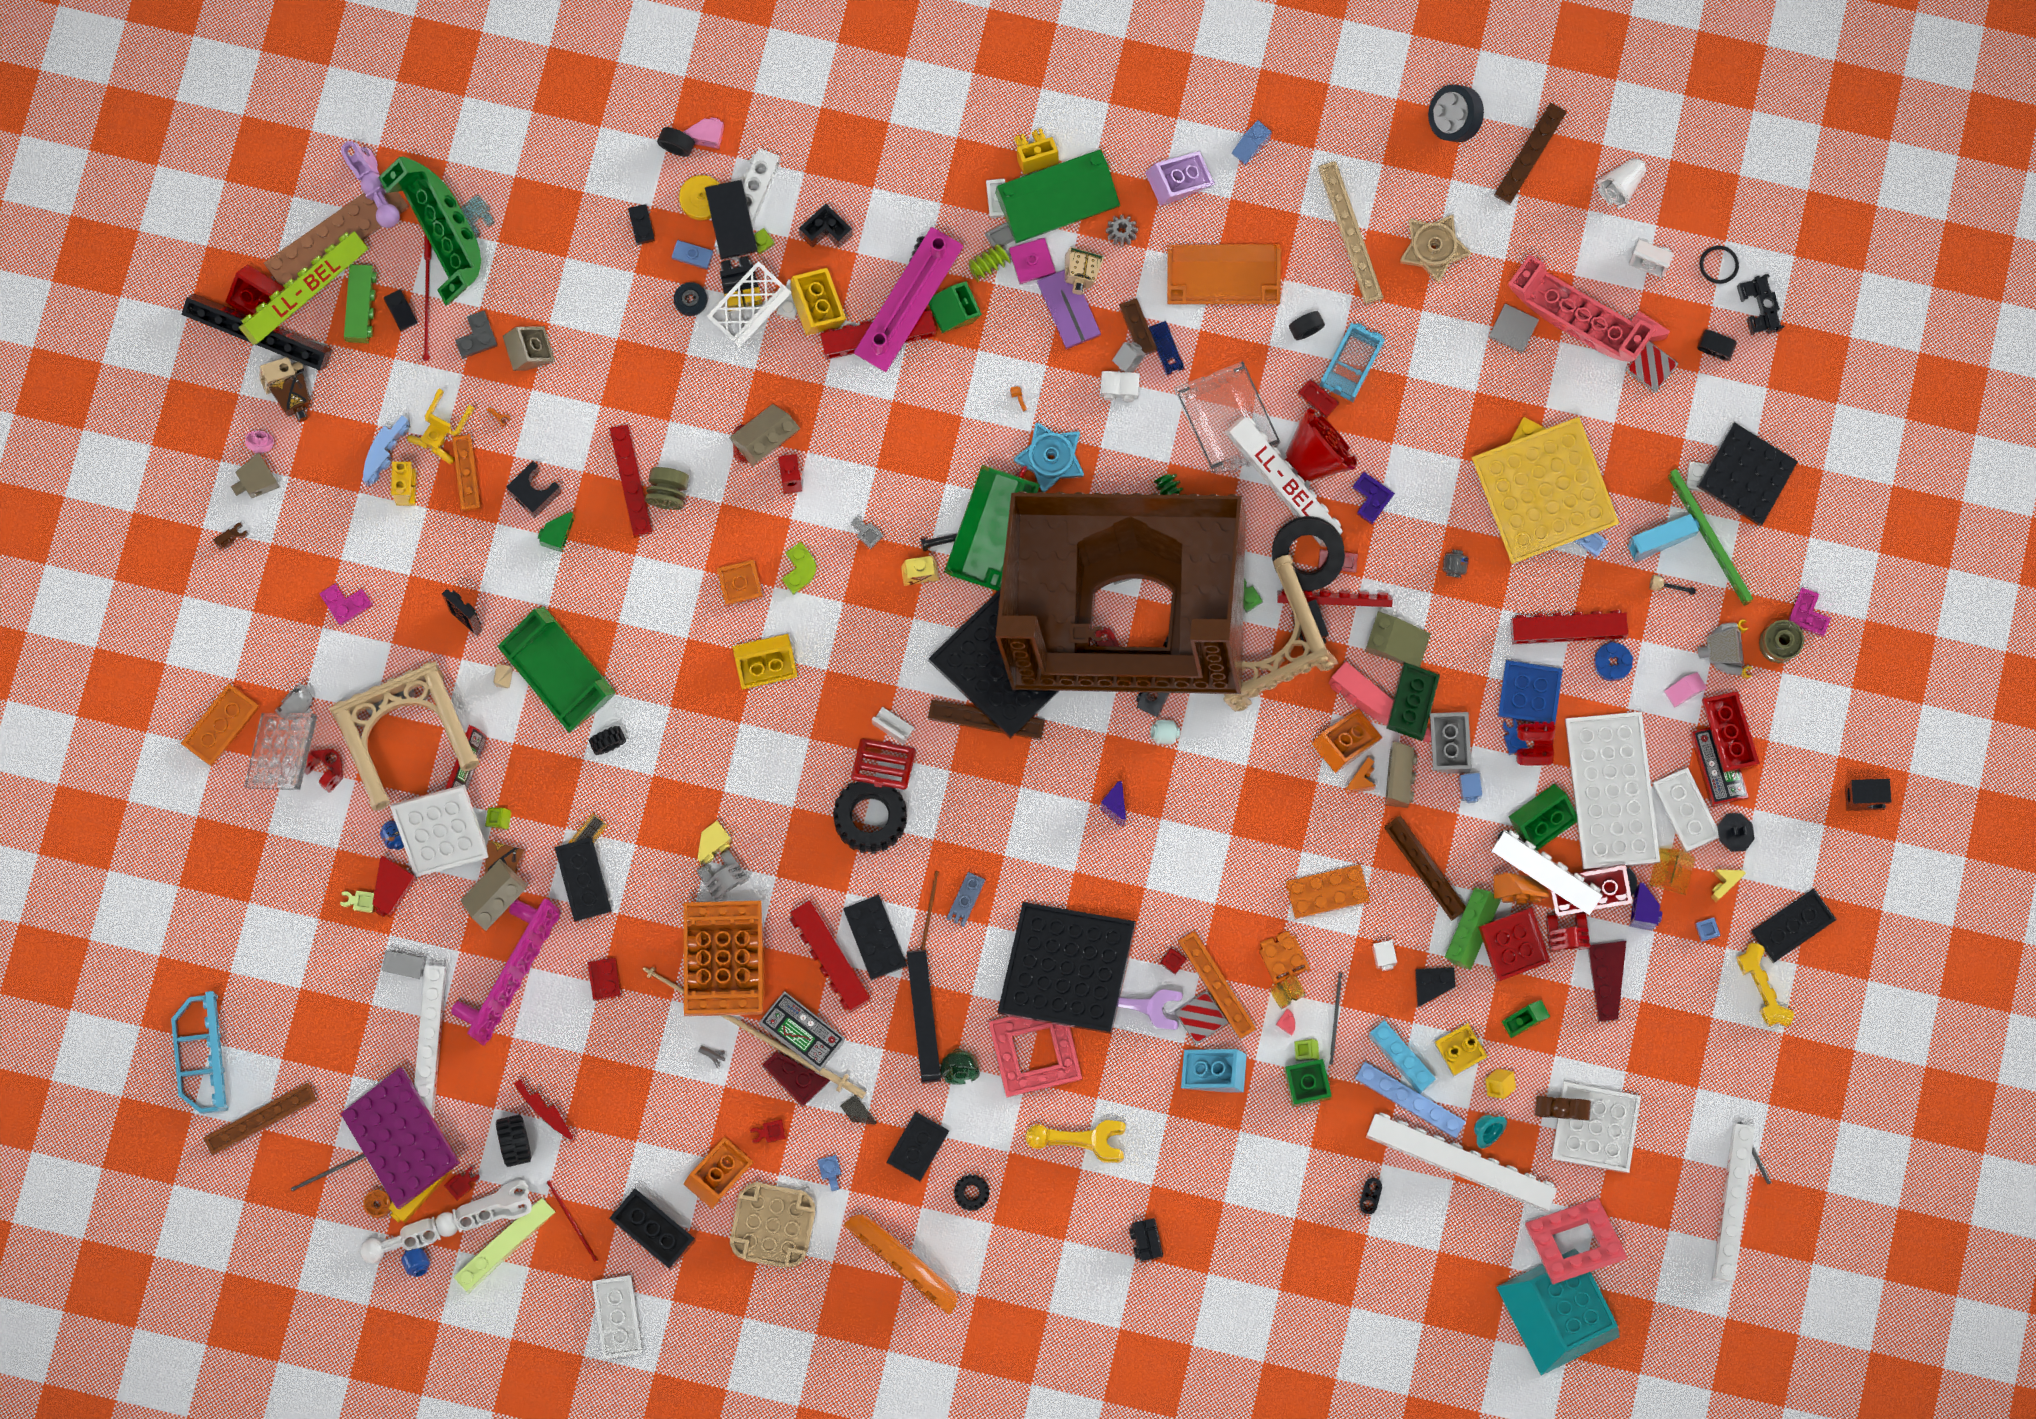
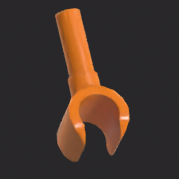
(1016, 392)
(498, 416)

